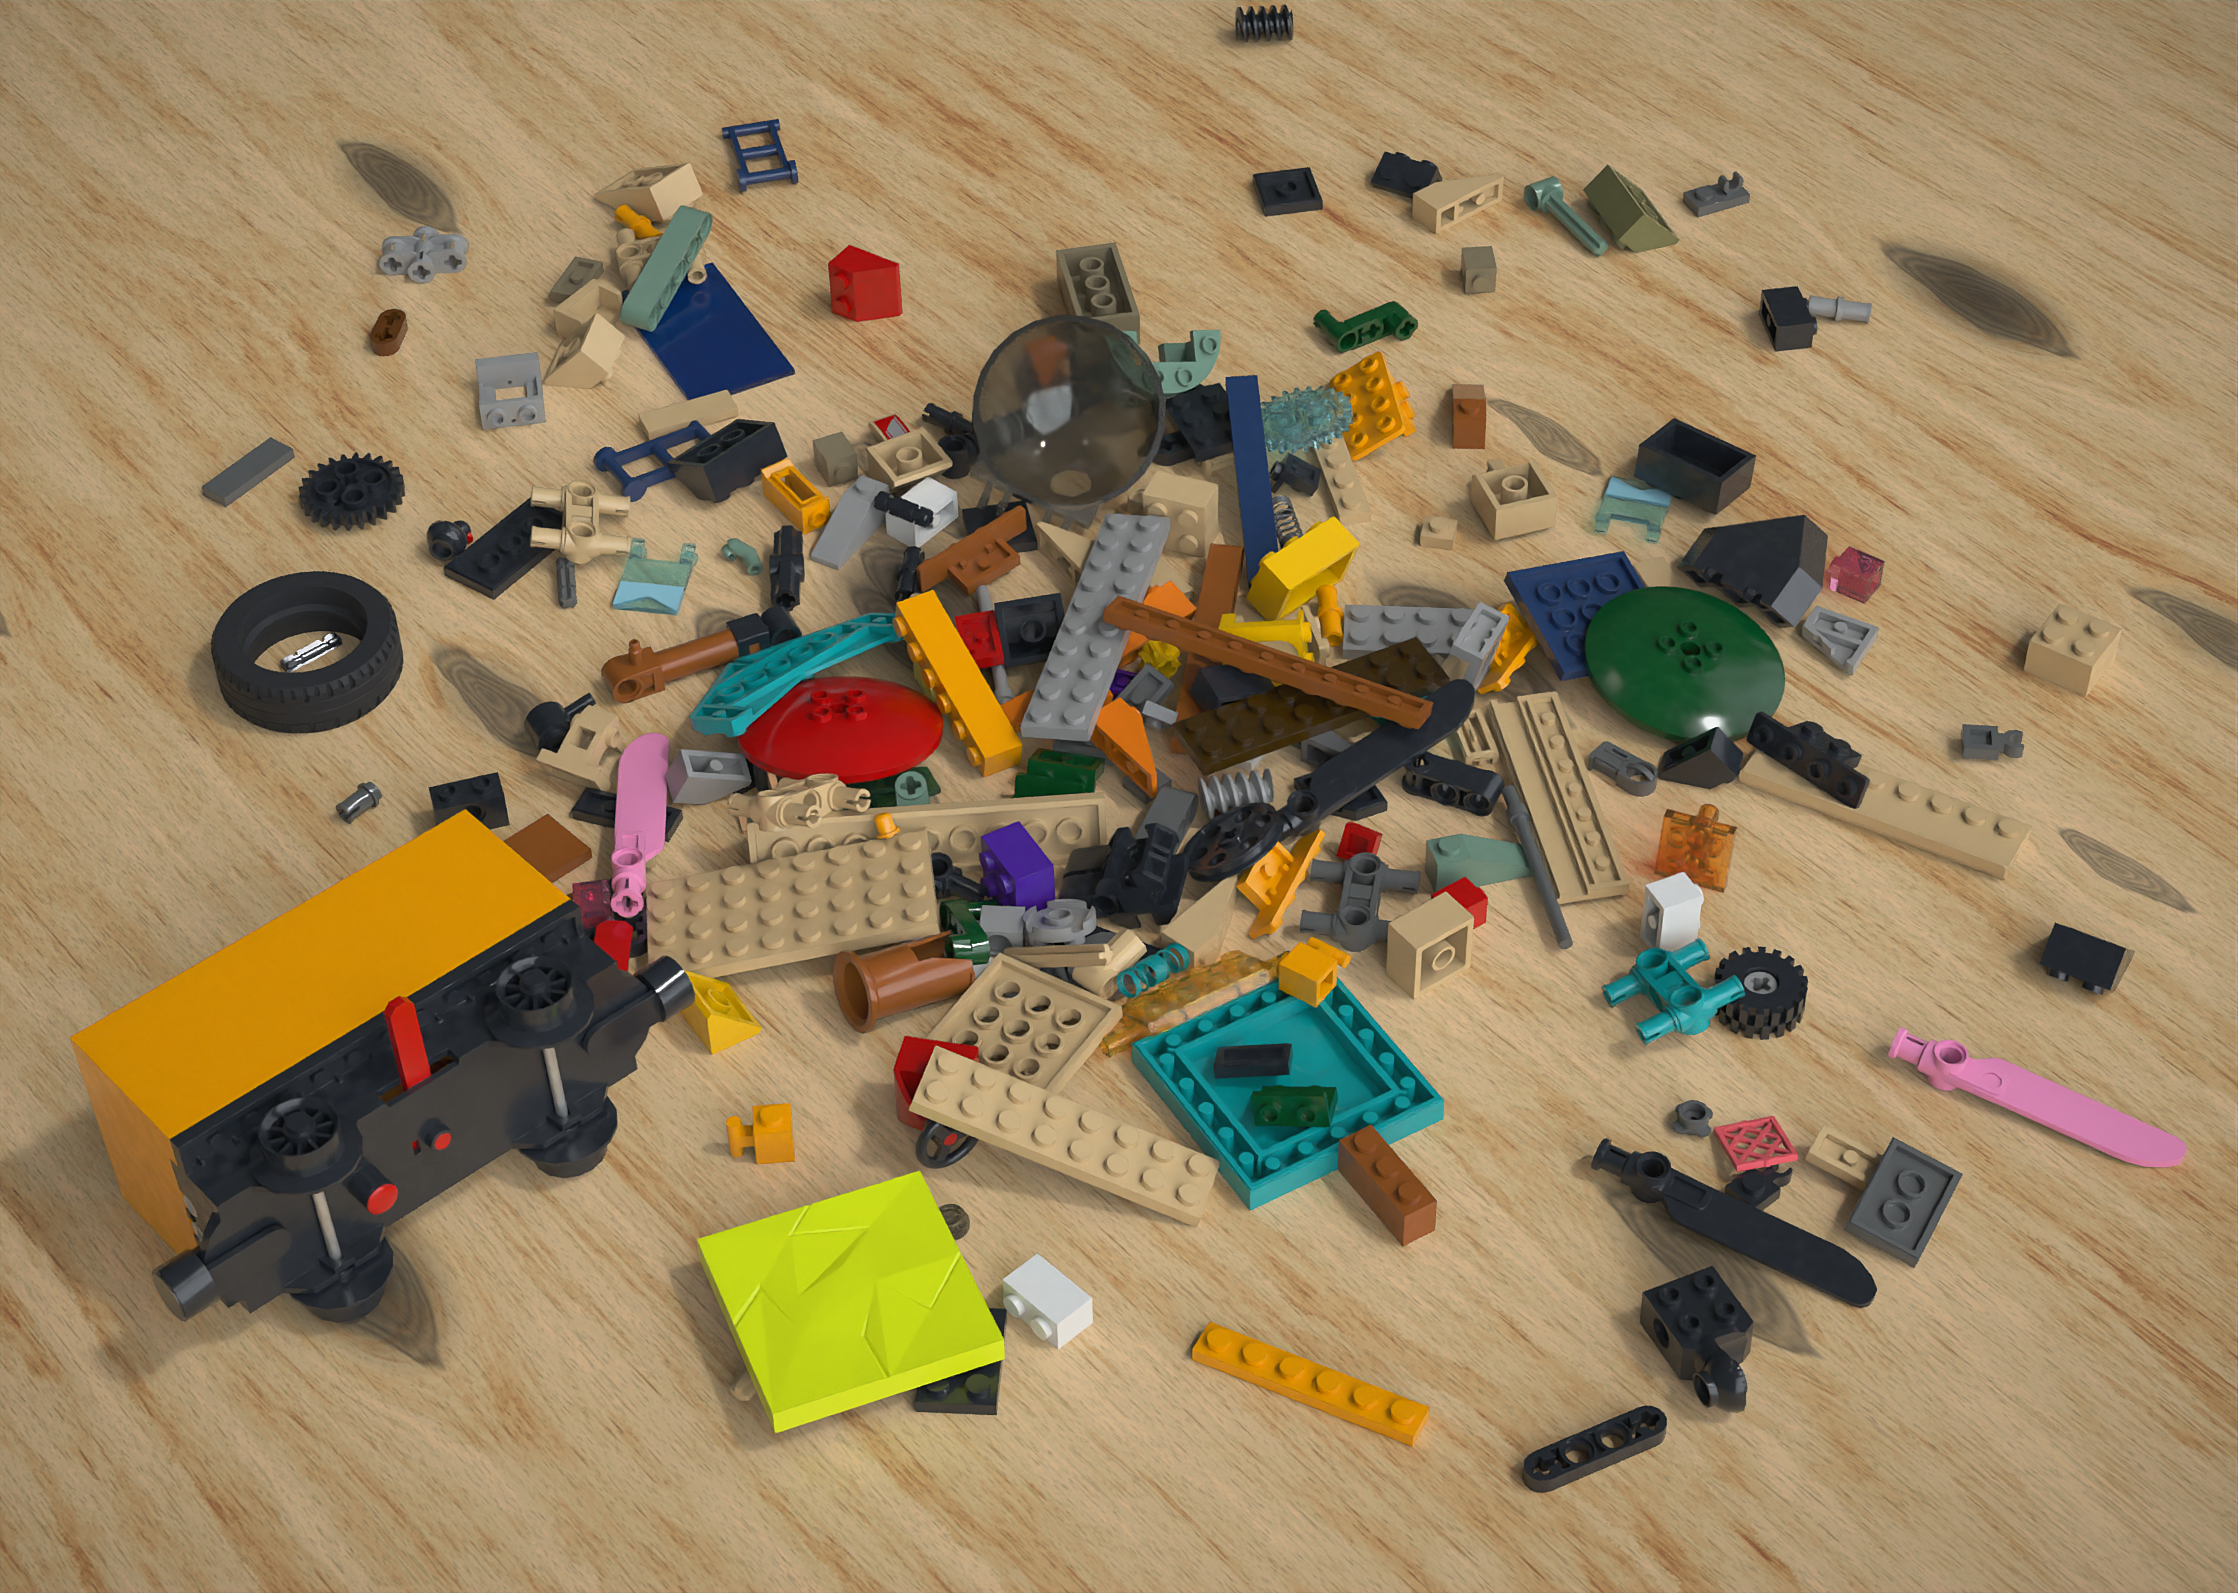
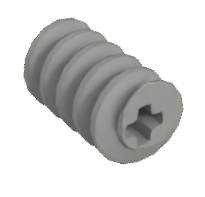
(1236, 793)

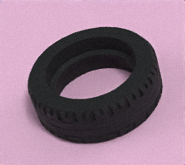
(318, 697)

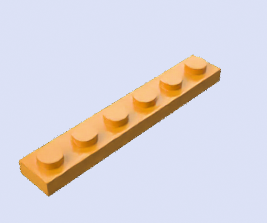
(1311, 1383)

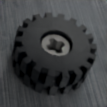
(1770, 1008)

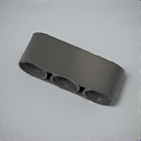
(1173, 810)

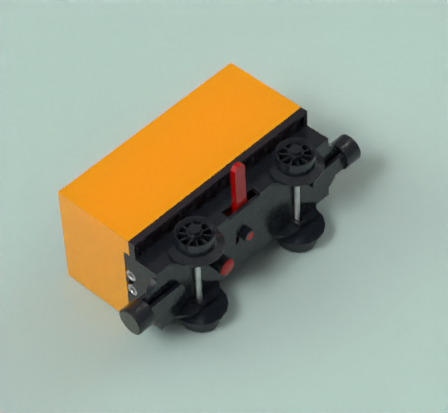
(362, 1067)

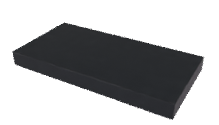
(504, 551)

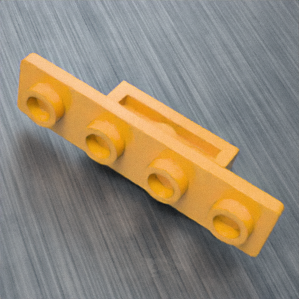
(1510, 654)
(1274, 880)

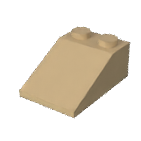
(654, 191)

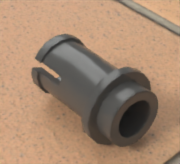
(359, 801)

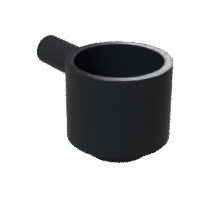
(550, 722)

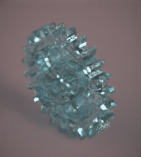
(1317, 410)

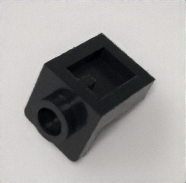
(1296, 473)

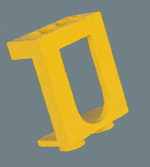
(1292, 631)

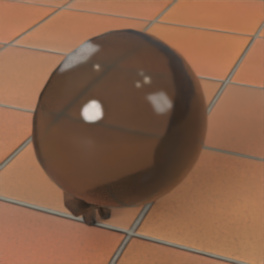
(1066, 417)

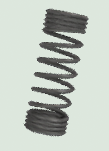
(1283, 515)

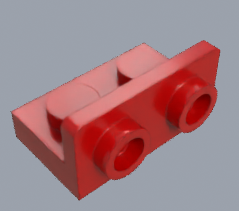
(981, 637)

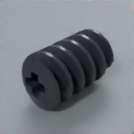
(1264, 23)

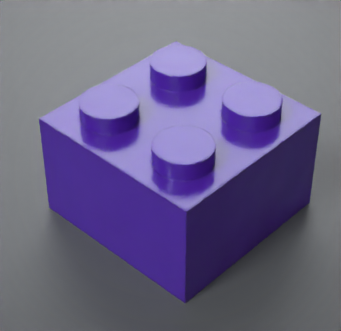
(1016, 869)

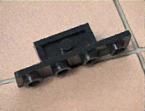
(1812, 755)

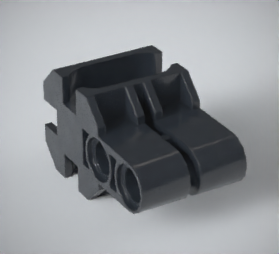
(1123, 886)

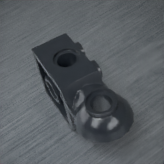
(1701, 1335)

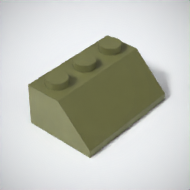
(1628, 212)

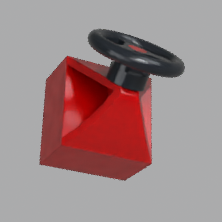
(908, 1072)

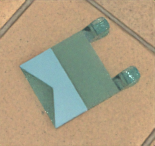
(1634, 503)
(654, 584)

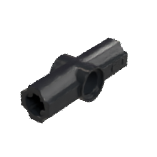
(787, 567)

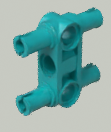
(1677, 996)

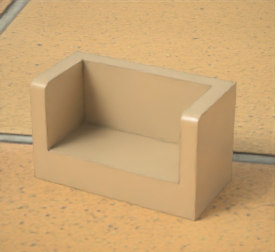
(584, 303)

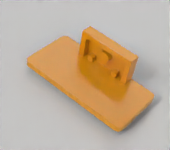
(1377, 405)

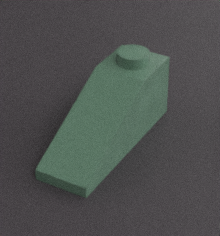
(1473, 857)

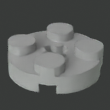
(1061, 922)

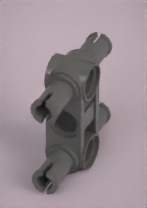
(1363, 882)

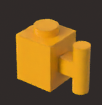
(1311, 970)
(770, 1134)

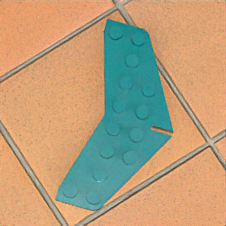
(762, 678)

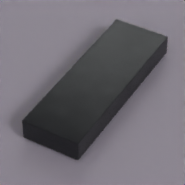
(600, 809)

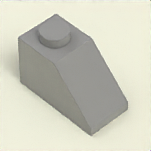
(706, 776)

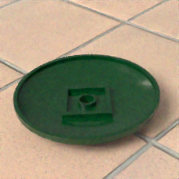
(1648, 680)

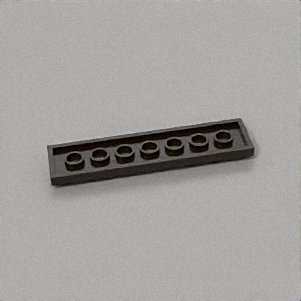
(1289, 715)

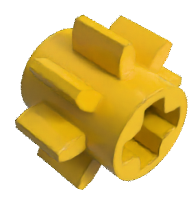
(1161, 657)

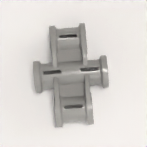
(415, 254)

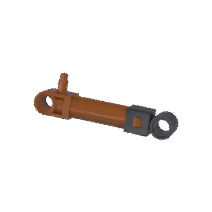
(645, 671)

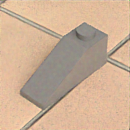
(850, 523)

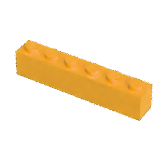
(957, 683)

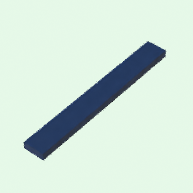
(1251, 470)

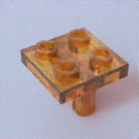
(1696, 847)

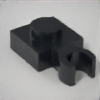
(1758, 1187)

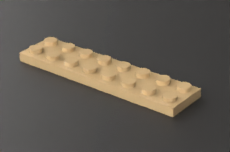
(1065, 1136)

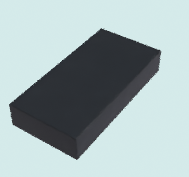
(1253, 1060)

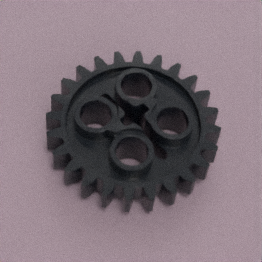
(352, 491)

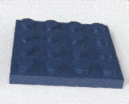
(1563, 600)

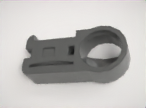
(1620, 766)

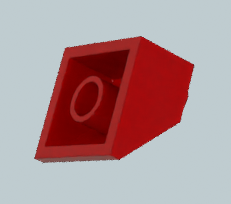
(864, 285)

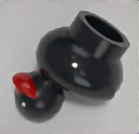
(448, 538)

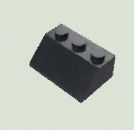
(728, 459)

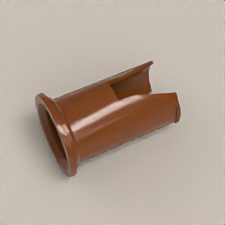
(897, 980)

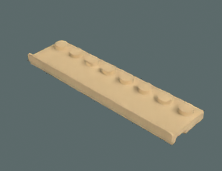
(1559, 797)
(1904, 814)

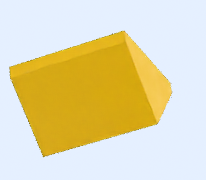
(718, 1014)

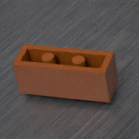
(1387, 1185)

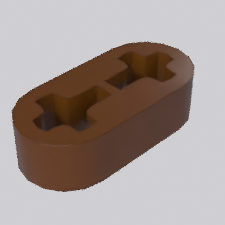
(389, 332)

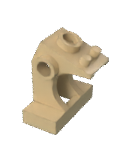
(581, 765)

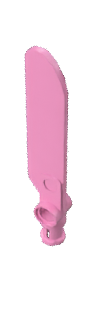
(638, 818)
(2041, 1100)

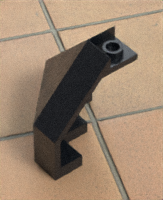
(1762, 565)

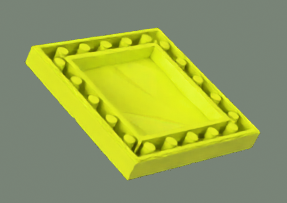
(849, 1301)

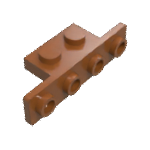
(977, 557)

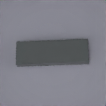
(248, 472)

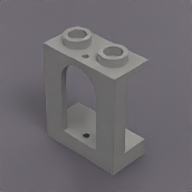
(508, 373)
(1479, 641)

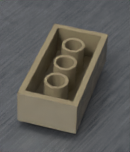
(1097, 286)

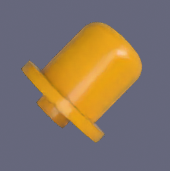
(885, 825)

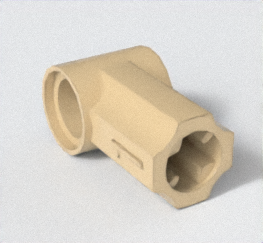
(1102, 979)

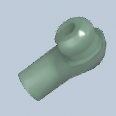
(747, 553)

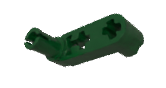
(1367, 326)
(966, 936)

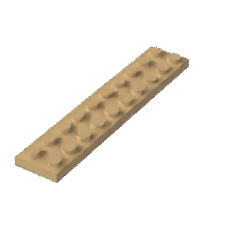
(955, 828)

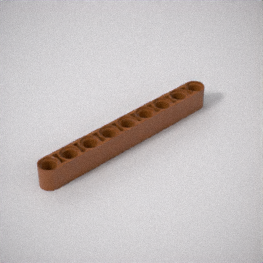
(1216, 598)

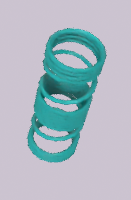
(1159, 967)

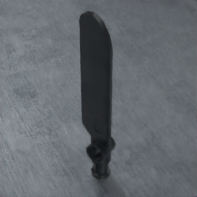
(1374, 760)
(1740, 1225)

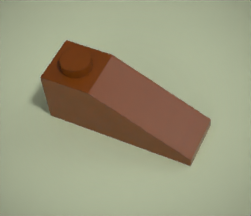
(1468, 416)

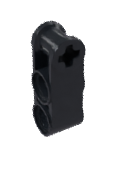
(1453, 783)

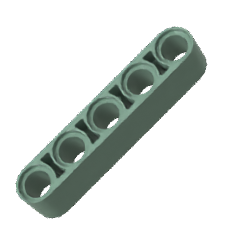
(666, 268)

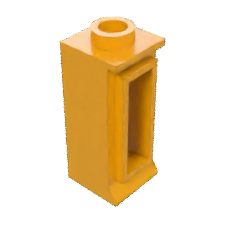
(805, 514)

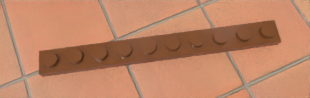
(1268, 662)

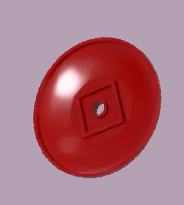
(844, 728)

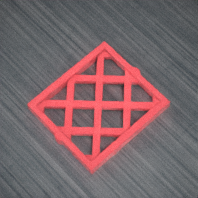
(1724, 1132)

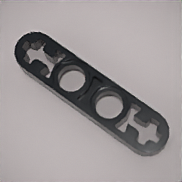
(1591, 1444)

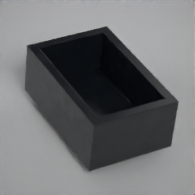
(1694, 466)

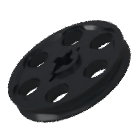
(1233, 841)

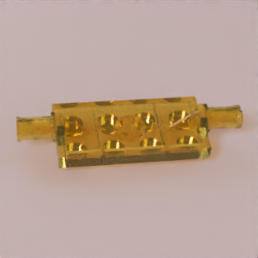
(1189, 997)

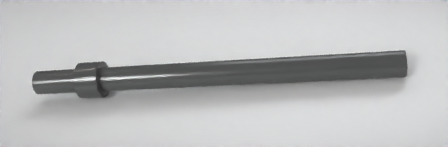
(1519, 818)

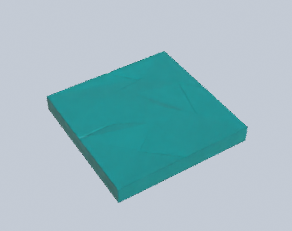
(1331, 1047)

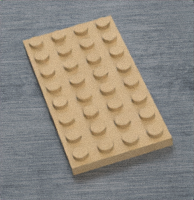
(795, 907)

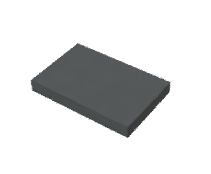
(1903, 1202)

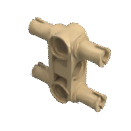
(634, 254)
(580, 534)
(798, 802)

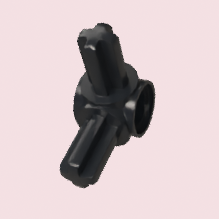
(950, 880)

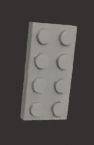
(1378, 627)

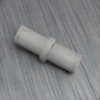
(1839, 309)

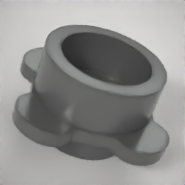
(1693, 1118)

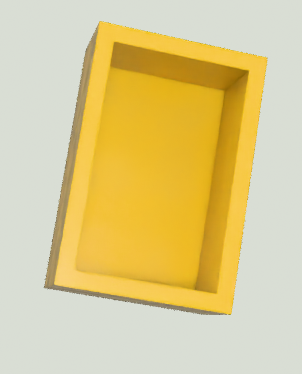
(1300, 567)

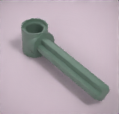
(1548, 197)

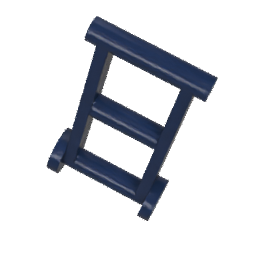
(788, 168)
(609, 460)

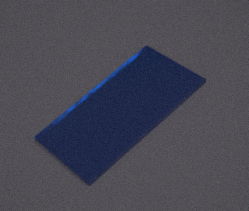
(713, 340)

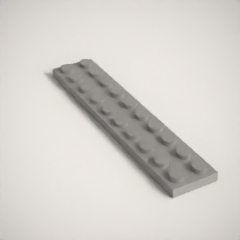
(1086, 647)

